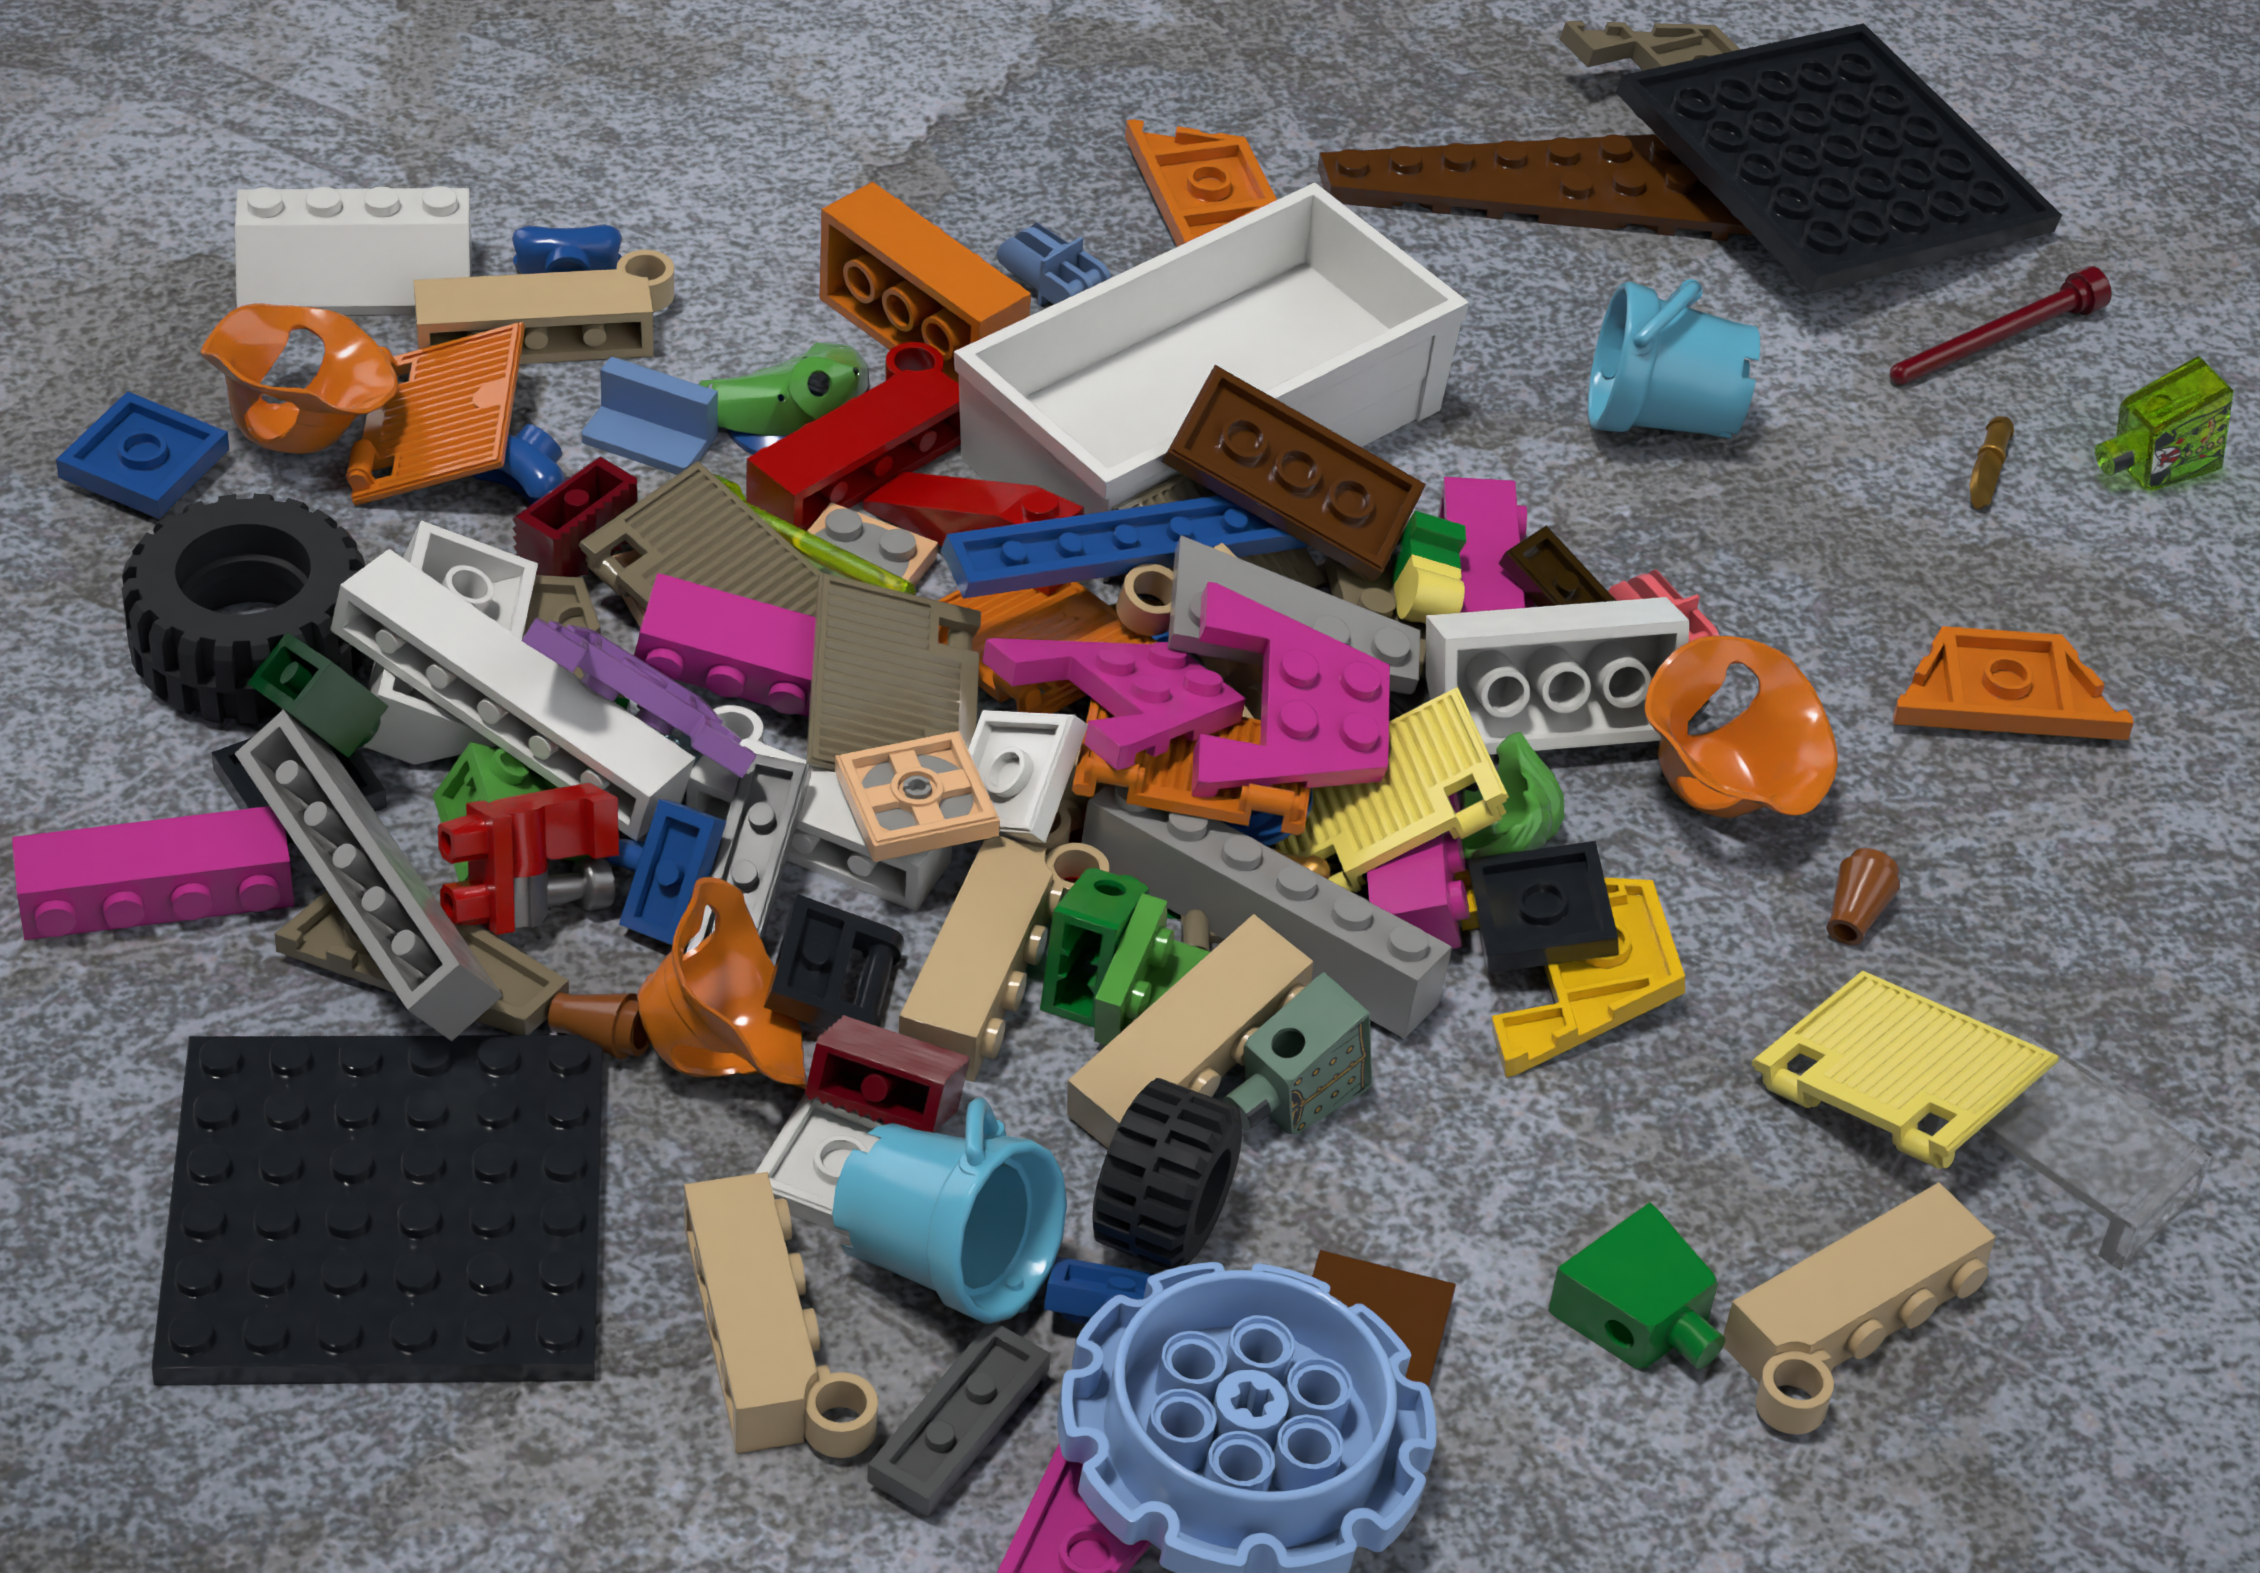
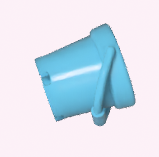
(1670, 365)
(956, 1212)

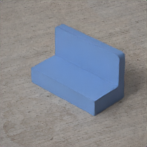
(652, 417)

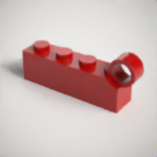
(862, 442)

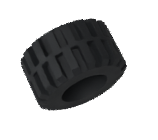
(1167, 1174)

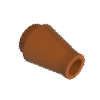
(1862, 892)
(603, 1019)

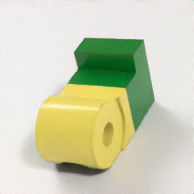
(1428, 568)

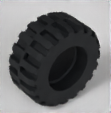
(225, 558)

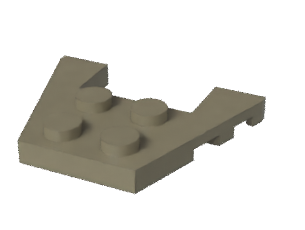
(1649, 50)

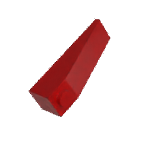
(950, 505)

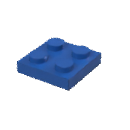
(142, 454)

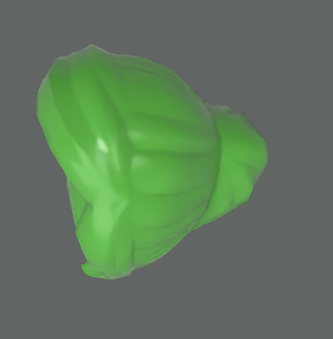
(1532, 808)

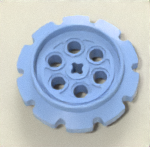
(1246, 1422)

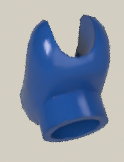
(566, 249)
(529, 464)

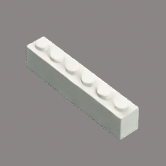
(508, 689)

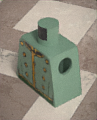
(1306, 1059)

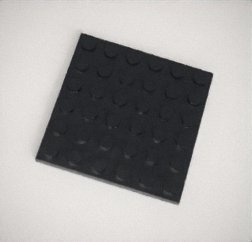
(1837, 156)
(383, 1211)

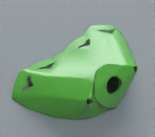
(752, 401)

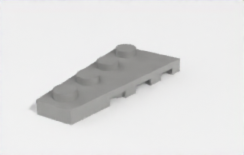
(1337, 618)

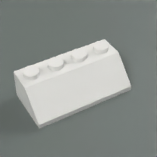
(349, 246)
(492, 582)
(1556, 670)

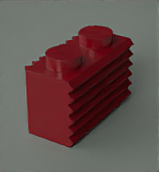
(569, 513)
(886, 1075)

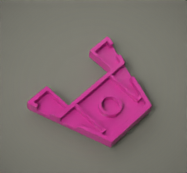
(1145, 686)
(1318, 710)

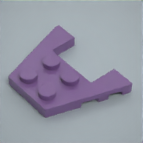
(660, 699)

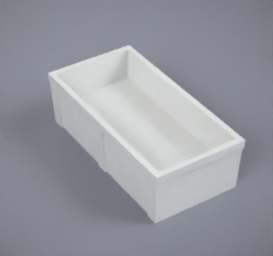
(1282, 298)

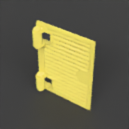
(1429, 758)
(1898, 1060)

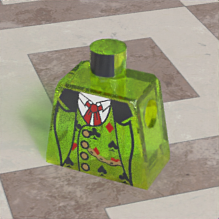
(2171, 428)

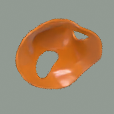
(350, 380)
(1767, 757)
(709, 1003)

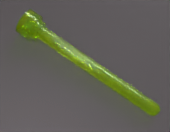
(826, 553)

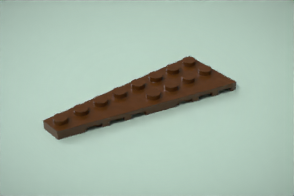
(1560, 180)

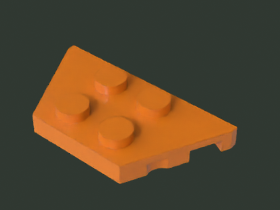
(1198, 178)
(2009, 686)

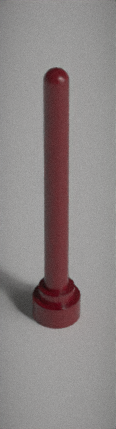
(2081, 293)

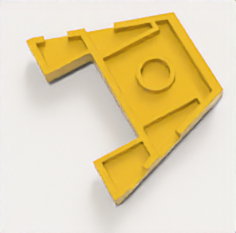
(1596, 991)

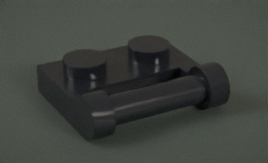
(815, 962)

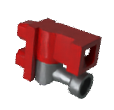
(509, 853)

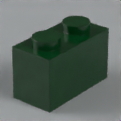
(319, 695)

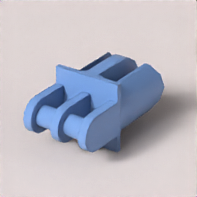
(1051, 263)

